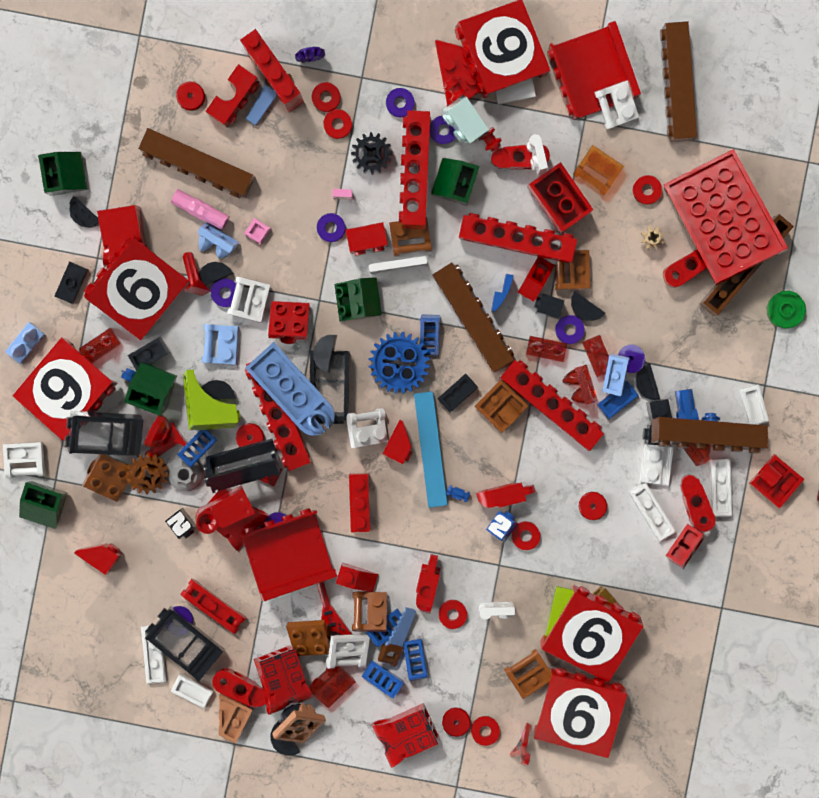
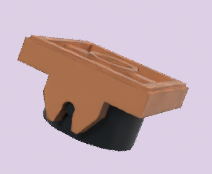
(298, 723)

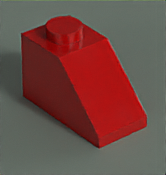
(536, 278)
(399, 444)
(101, 556)
(356, 578)

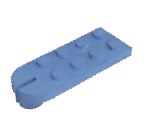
(291, 390)

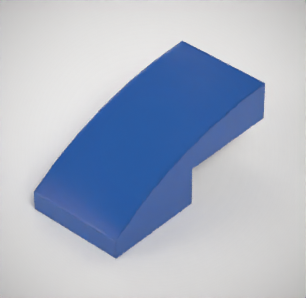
(499, 297)

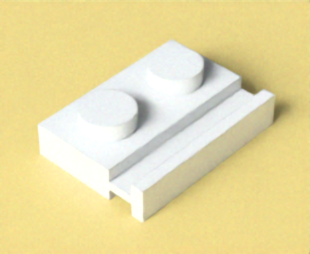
(656, 464)

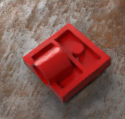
(288, 321)
(776, 481)

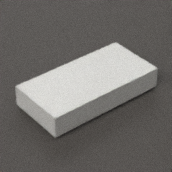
(517, 92)
(754, 405)
(192, 691)

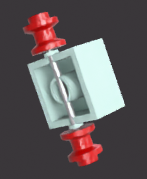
(466, 119)

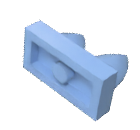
(211, 235)
(25, 343)
(615, 374)

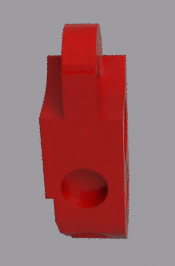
(504, 158)
(682, 270)
(691, 488)
(504, 495)
(427, 584)
(253, 697)

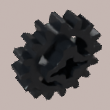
(363, 163)

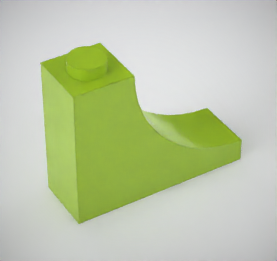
(203, 410)

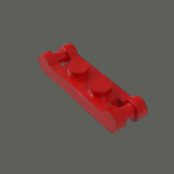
(213, 606)

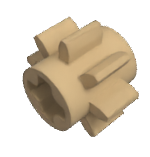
(654, 233)

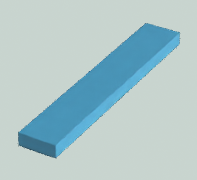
(430, 449)

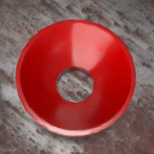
(158, 432)

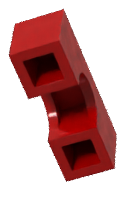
(226, 111)
(359, 502)

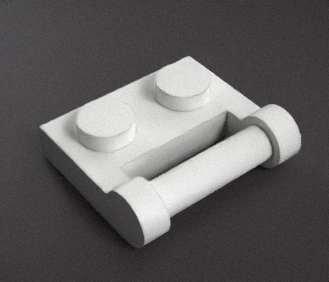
(622, 102)
(538, 159)
(255, 299)
(368, 434)
(23, 453)
(503, 609)
(348, 646)

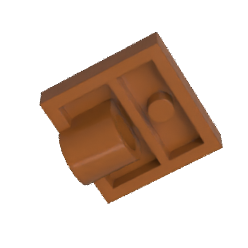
(501, 406)
(107, 477)
(309, 637)

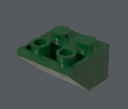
(62, 172)
(455, 180)
(358, 299)
(150, 389)
(41, 504)

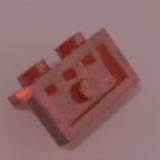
(331, 685)

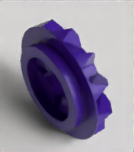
(310, 54)

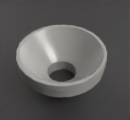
(194, 479)

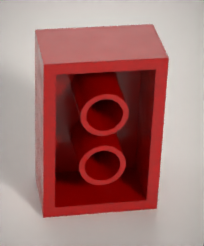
(560, 198)

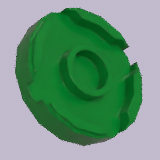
(786, 309)

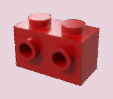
(366, 238)

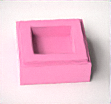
(342, 194)
(257, 231)

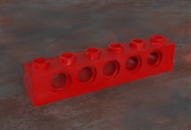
(421, 121)
(469, 234)
(593, 431)
(289, 461)

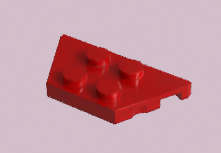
(455, 64)

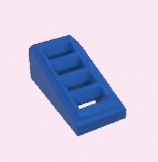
(430, 318)
(208, 436)
(375, 639)
(386, 673)
(412, 677)

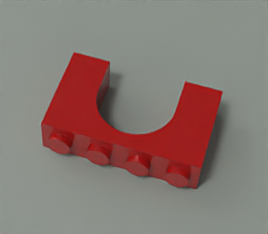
(272, 70)

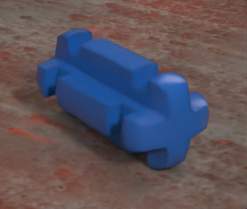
(458, 493)

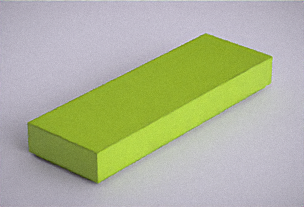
(560, 600)

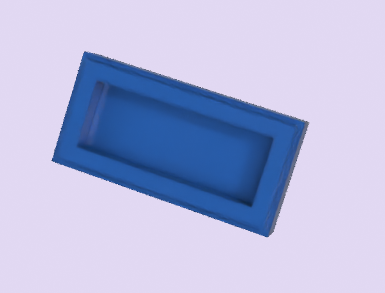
(613, 404)

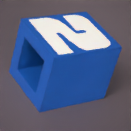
(502, 525)

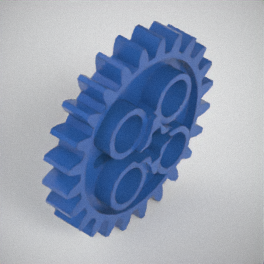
(401, 345)

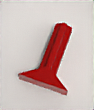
(195, 284)
(172, 440)

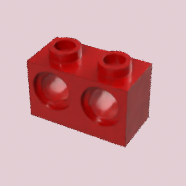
(685, 546)

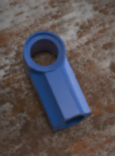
(685, 405)

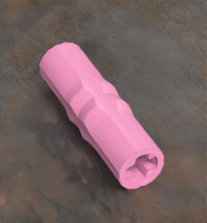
(200, 209)

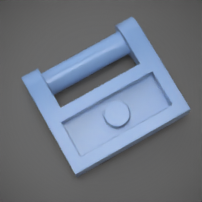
(226, 345)

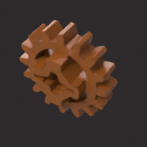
(155, 468)

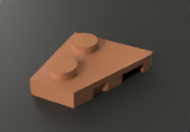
(232, 717)

